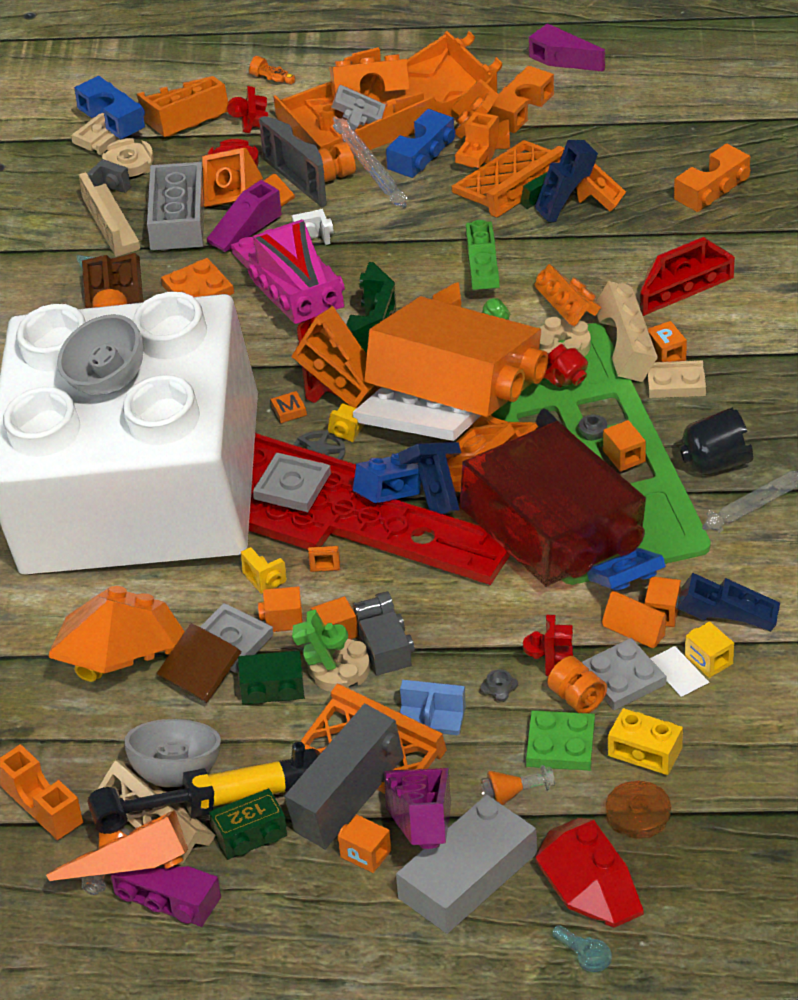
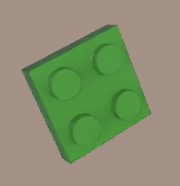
(560, 740)

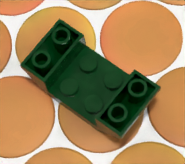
(377, 301)

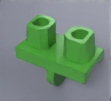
(323, 639)

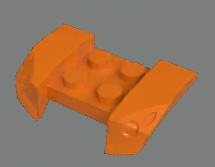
(483, 436)

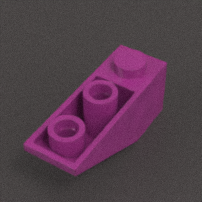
(565, 50)
(247, 215)
(174, 891)

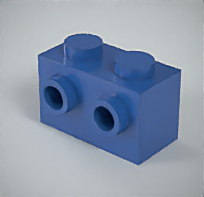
(386, 479)

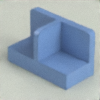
(434, 705)

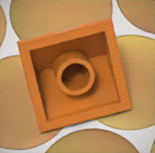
(227, 176)

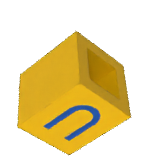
(709, 649)

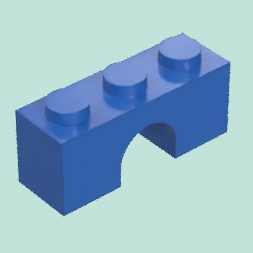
(120, 112)
(432, 135)

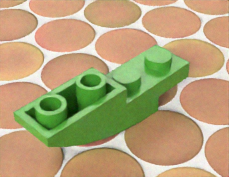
(482, 255)

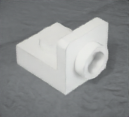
(316, 224)

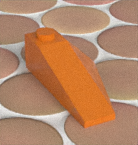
(144, 848)

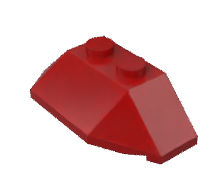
(685, 273)
(589, 873)

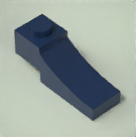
(564, 176)
(727, 601)

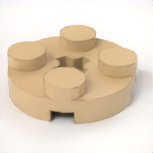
(139, 155)
(559, 329)
(354, 670)

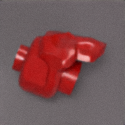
(566, 366)

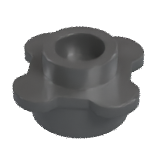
(499, 684)

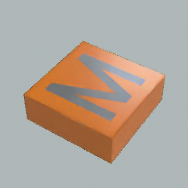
(288, 407)

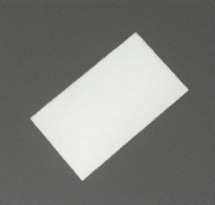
(679, 671)

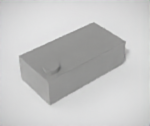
(176, 206)
(478, 858)

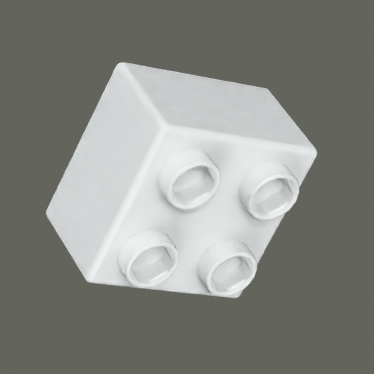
(132, 470)

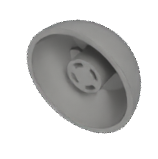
(101, 355)
(169, 747)

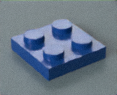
(622, 569)

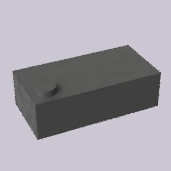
(344, 776)

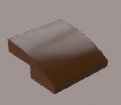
(116, 273)
(199, 662)

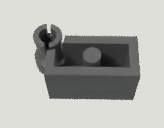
(383, 634)

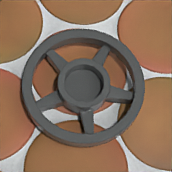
(321, 445)

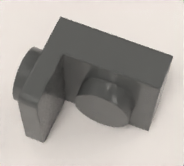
(111, 174)

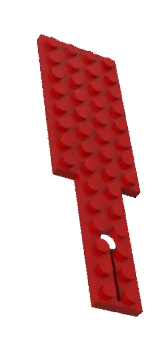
(384, 525)

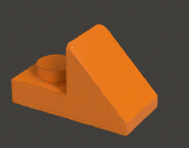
(601, 188)

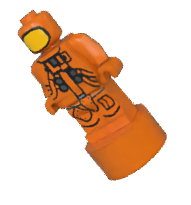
(260, 67)

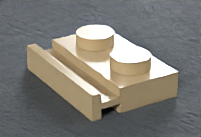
(94, 135)
(676, 379)

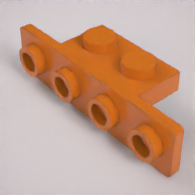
(565, 295)

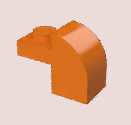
(480, 140)

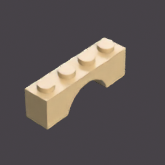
(634, 348)

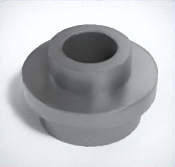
(592, 427)

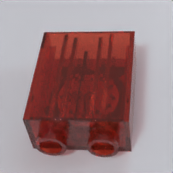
(552, 503)

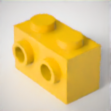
(645, 741)

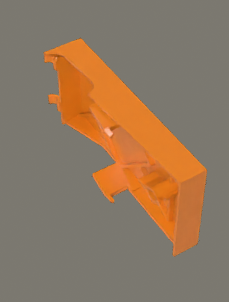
(436, 81)

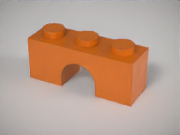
(391, 73)
(528, 87)
(726, 170)
(48, 804)

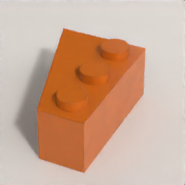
(184, 107)
(335, 358)

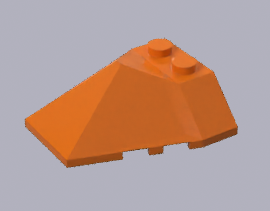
(115, 631)

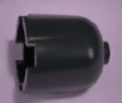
(716, 443)

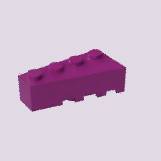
(420, 804)

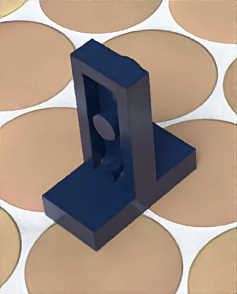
(435, 473)

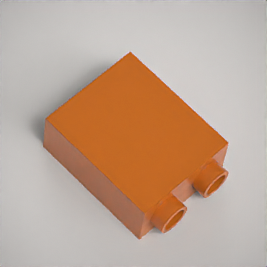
(454, 356)

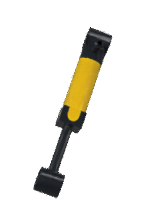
(204, 790)

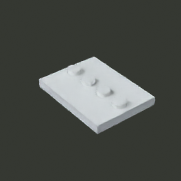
(413, 415)

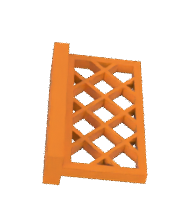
(508, 193)
(411, 732)

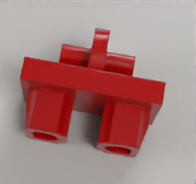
(248, 109)
(555, 643)

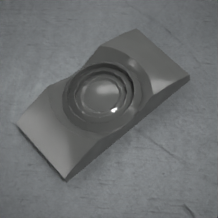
(293, 158)

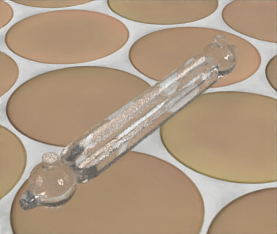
(370, 162)
(751, 501)

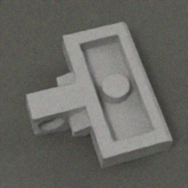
(357, 107)

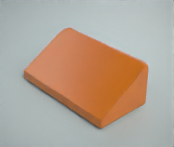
(634, 620)

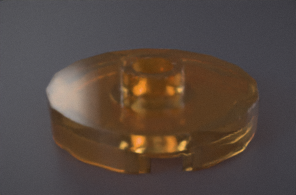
(640, 821)

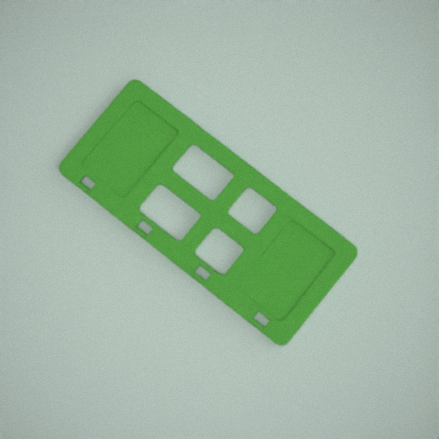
(669, 515)

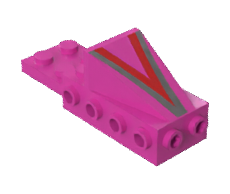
(290, 271)

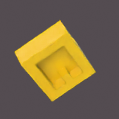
(344, 424)
(260, 573)

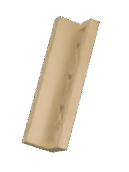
(108, 217)
(192, 828)

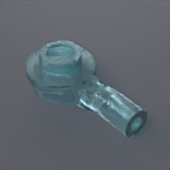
(592, 953)

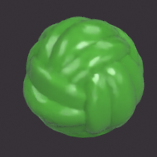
(496, 308)

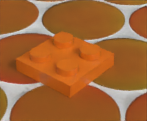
(198, 280)

